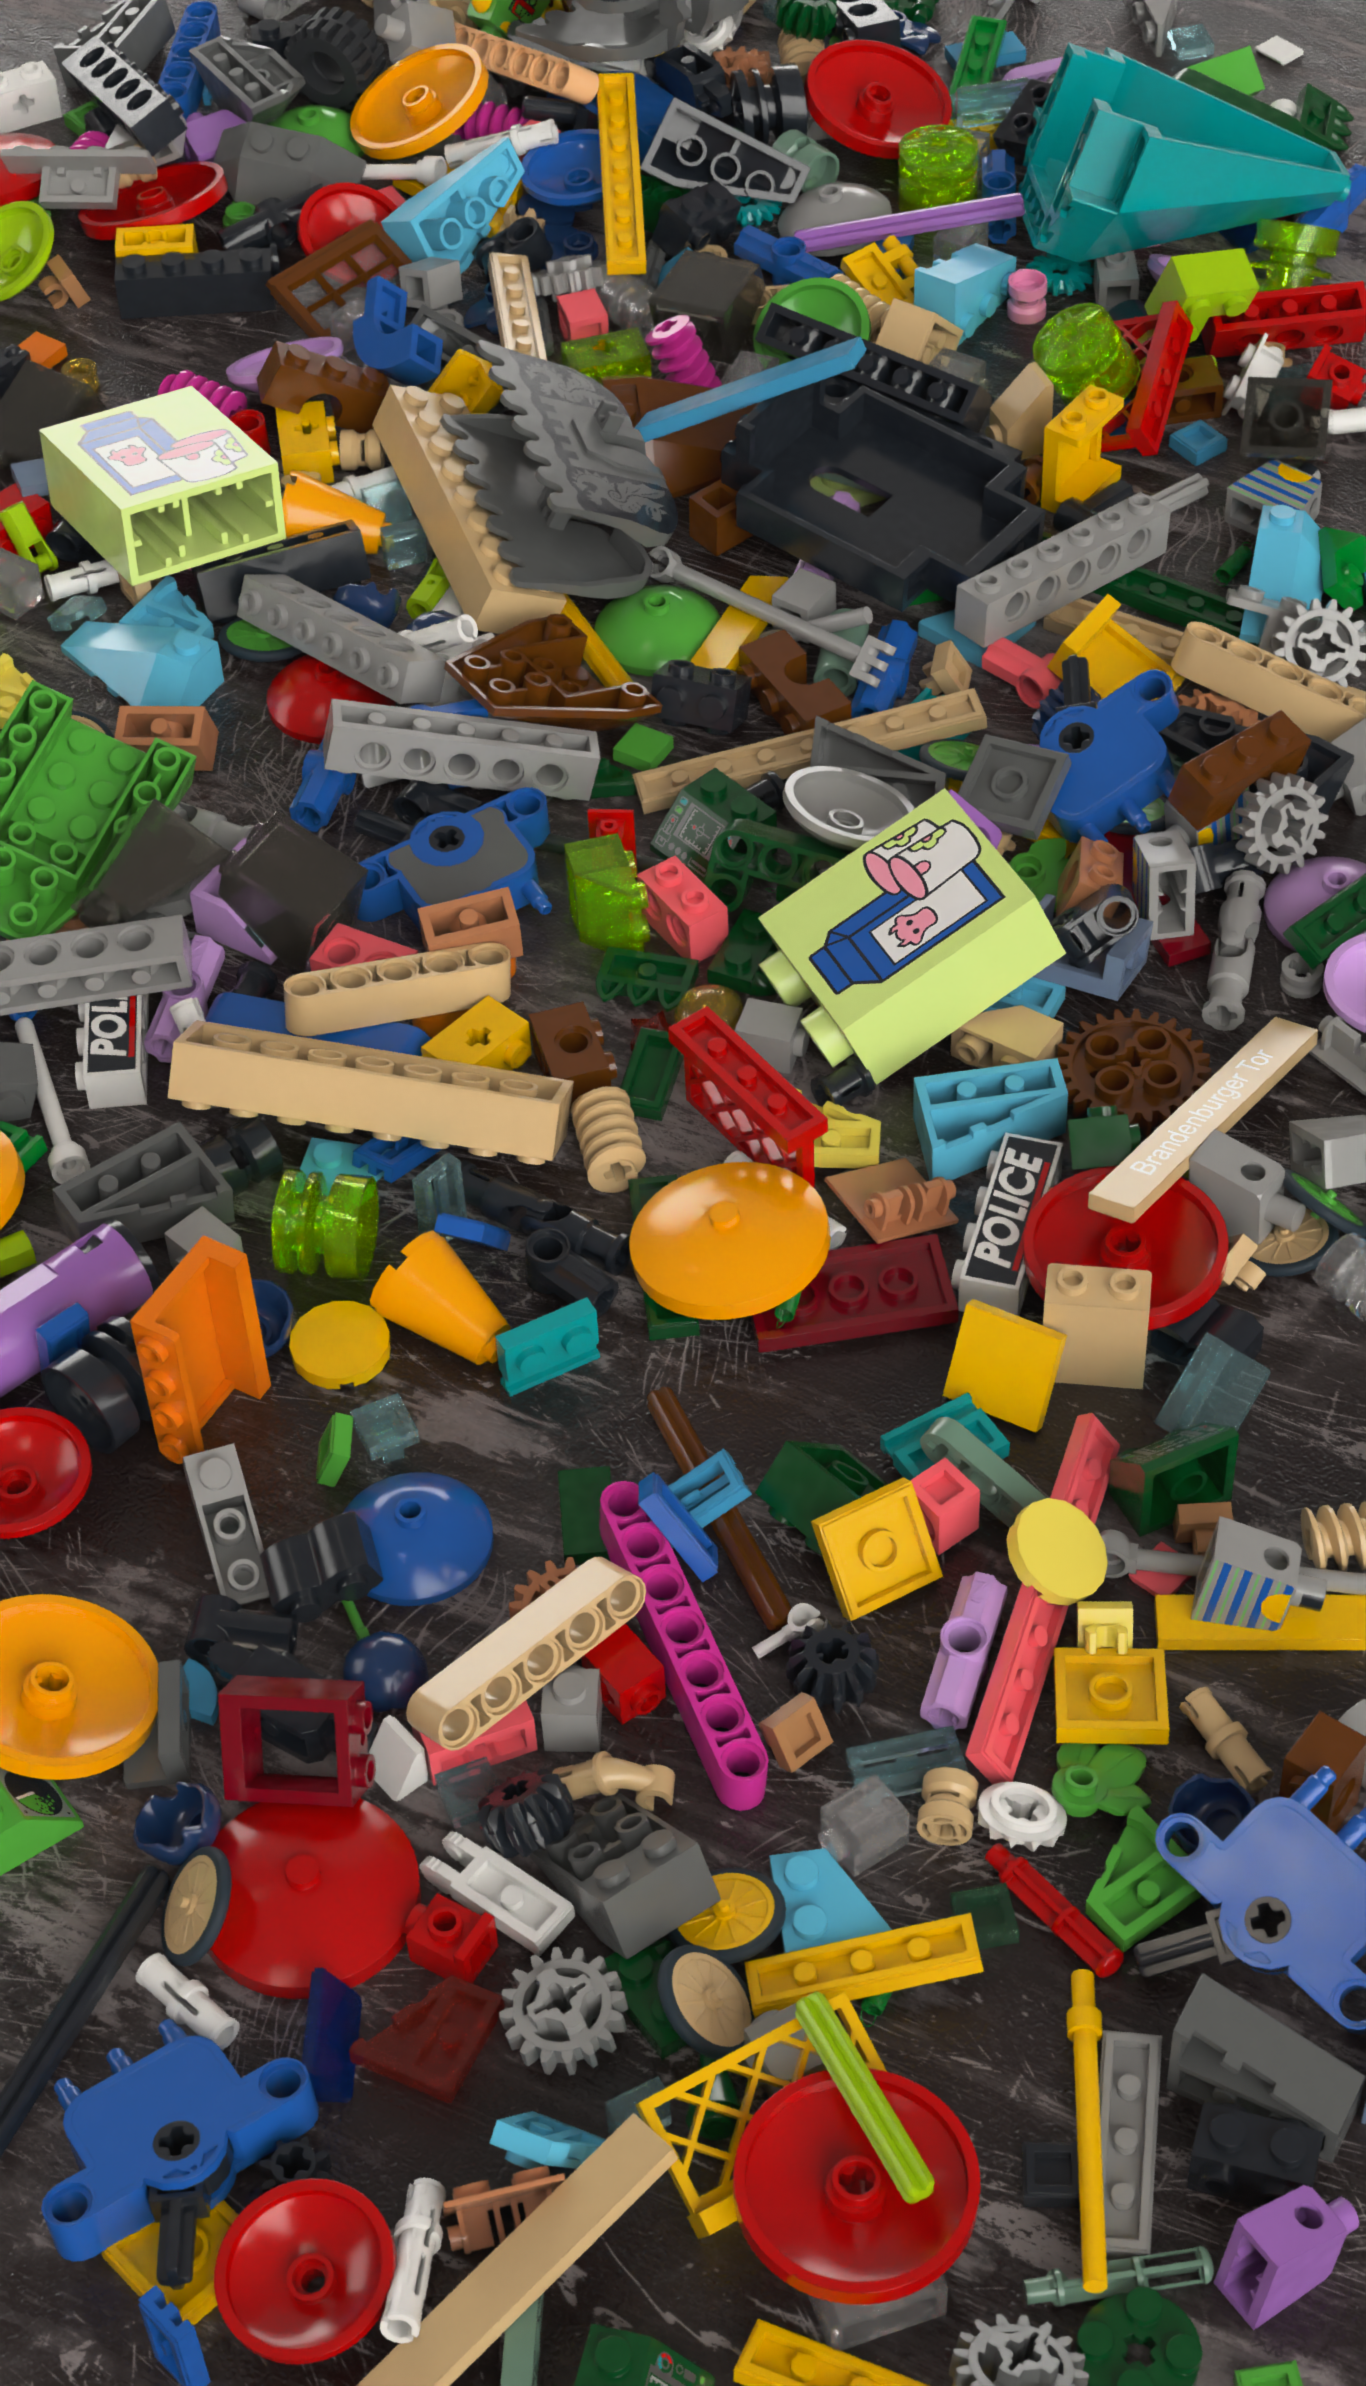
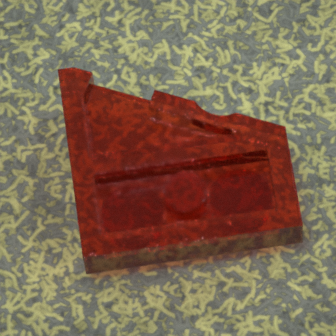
(433, 2039)

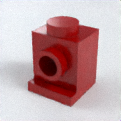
(1346, 378)
(458, 1950)

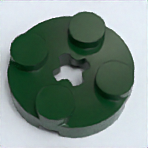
(1145, 2320)

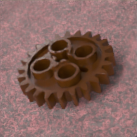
(1132, 1065)

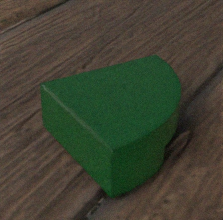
(612, 781)

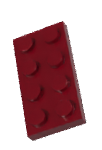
(866, 1294)

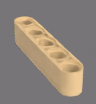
(1266, 682)
(396, 989)
(525, 1653)

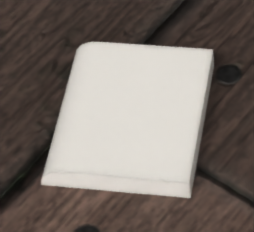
(1279, 50)

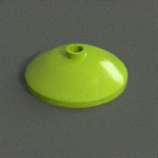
(24, 245)

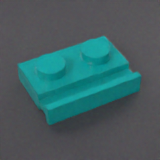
(548, 1346)
(905, 1446)

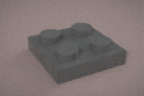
(1015, 784)

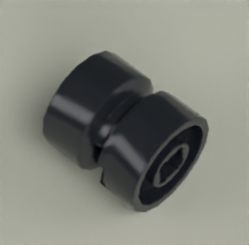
(244, 1154)

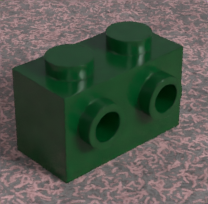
(1102, 1138)

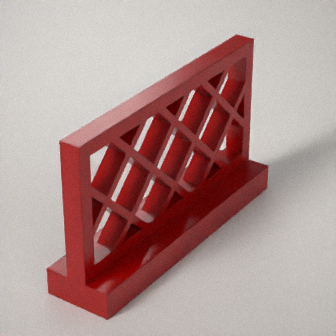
(1157, 379)
(746, 1095)

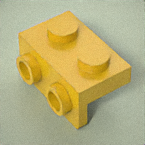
(470, 380)

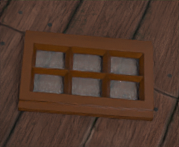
(336, 276)

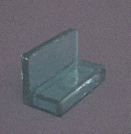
(985, 102)
(1213, 1388)

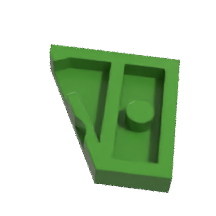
(1137, 1885)

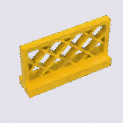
(716, 2208)

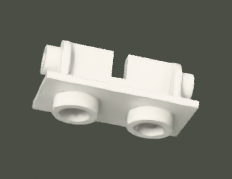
(1256, 362)

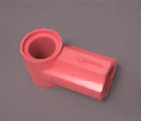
(1021, 670)

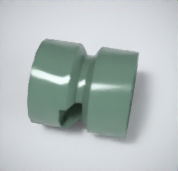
(804, 149)

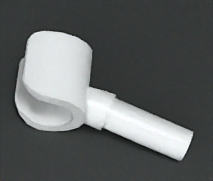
(798, 1618)

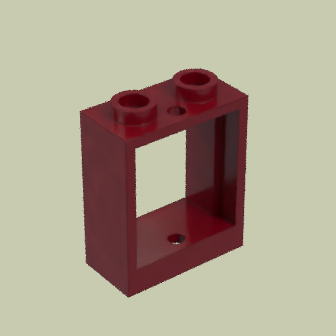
(242, 1739)

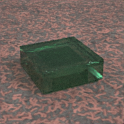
(990, 1913)

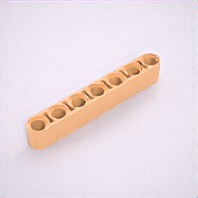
(530, 65)

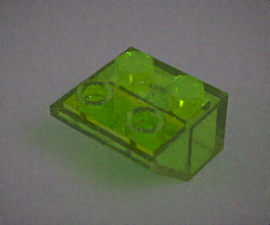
(604, 894)

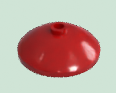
(337, 211)
(303, 694)
(45, 1462)
(284, 2244)

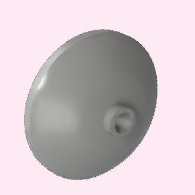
(832, 205)
(842, 805)

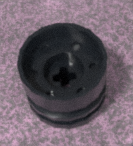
(768, 106)
(100, 1386)

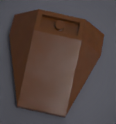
(685, 457)
(539, 679)

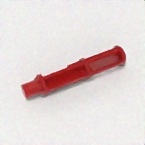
(1056, 1911)

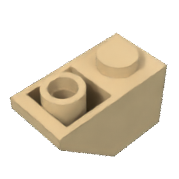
(1007, 1037)

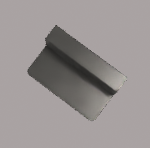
(167, 1750)

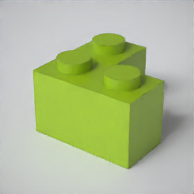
(1206, 286)

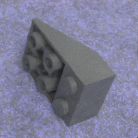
(628, 1874)

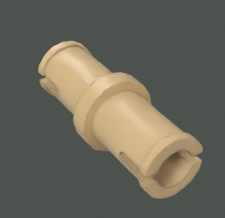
(1226, 1740)

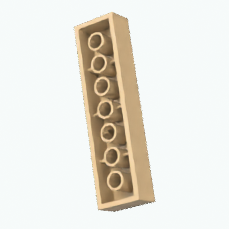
(448, 512)
(370, 1091)

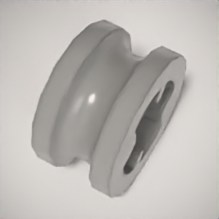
(1300, 986)

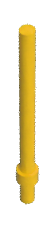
(1085, 2030)

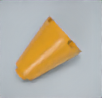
(314, 505)
(440, 1300)

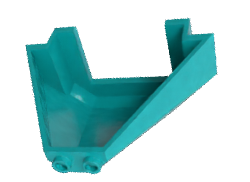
(1150, 161)

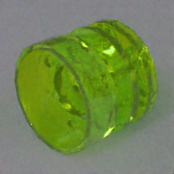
(937, 167)
(1293, 253)
(1085, 349)
(320, 1224)

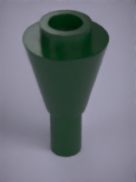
(715, 2125)

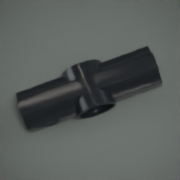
(270, 222)

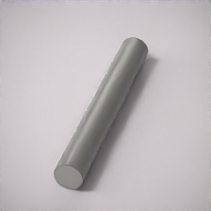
(836, 622)

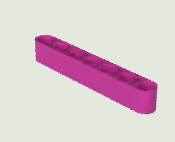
(689, 1662)

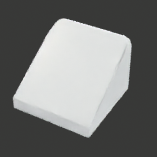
(398, 1759)

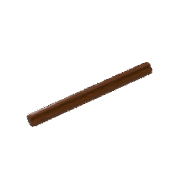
(730, 1526)

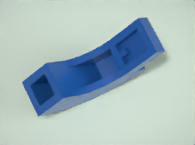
(383, 342)

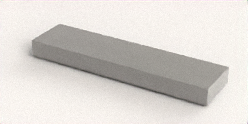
(1128, 2138)

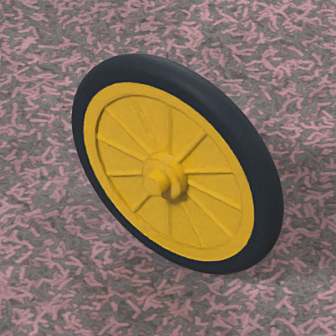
(743, 1919)

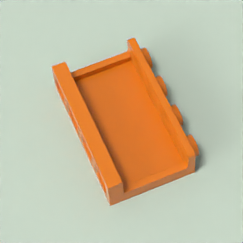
(199, 1344)

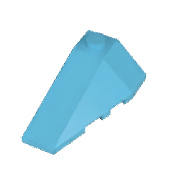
(457, 209)
(1283, 563)
(148, 662)

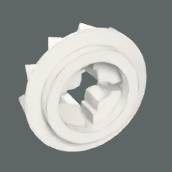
(720, 34)
(1008, 1804)

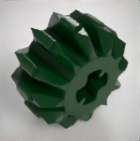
(806, 18)

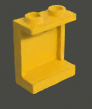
(1074, 449)
(1110, 650)

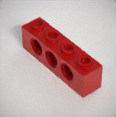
(1293, 318)

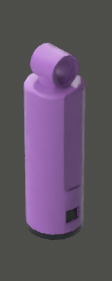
(100, 1271)

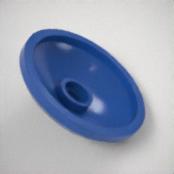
(565, 171)
(437, 1549)

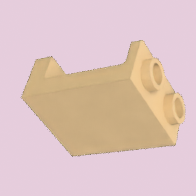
(1104, 1323)

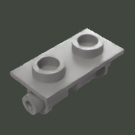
(1342, 1051)

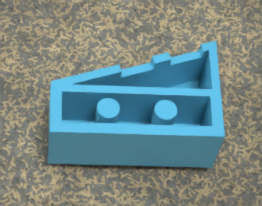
(965, 286)
(969, 1111)

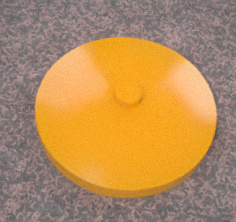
(419, 101)
(730, 1240)
(71, 1688)

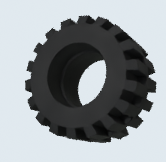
(335, 57)

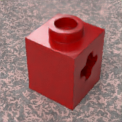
(629, 1674)

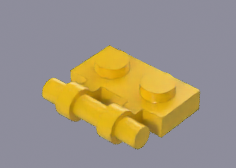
(877, 273)

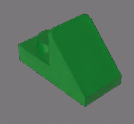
(1343, 565)

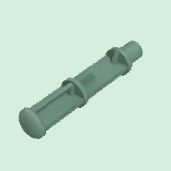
(1122, 2277)

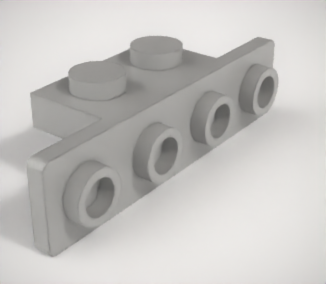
(79, 176)
(1253, 600)

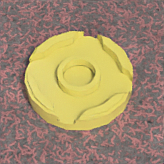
(1057, 1551)

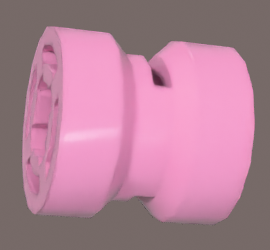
(1027, 292)

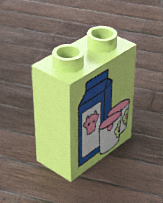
(163, 485)
(906, 939)

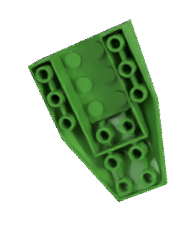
(65, 802)

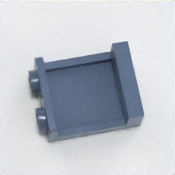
(1110, 971)

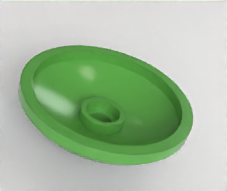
(320, 121)
(824, 301)
(655, 627)

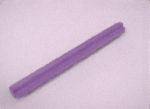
(912, 222)

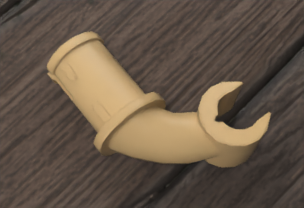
(608, 1774)

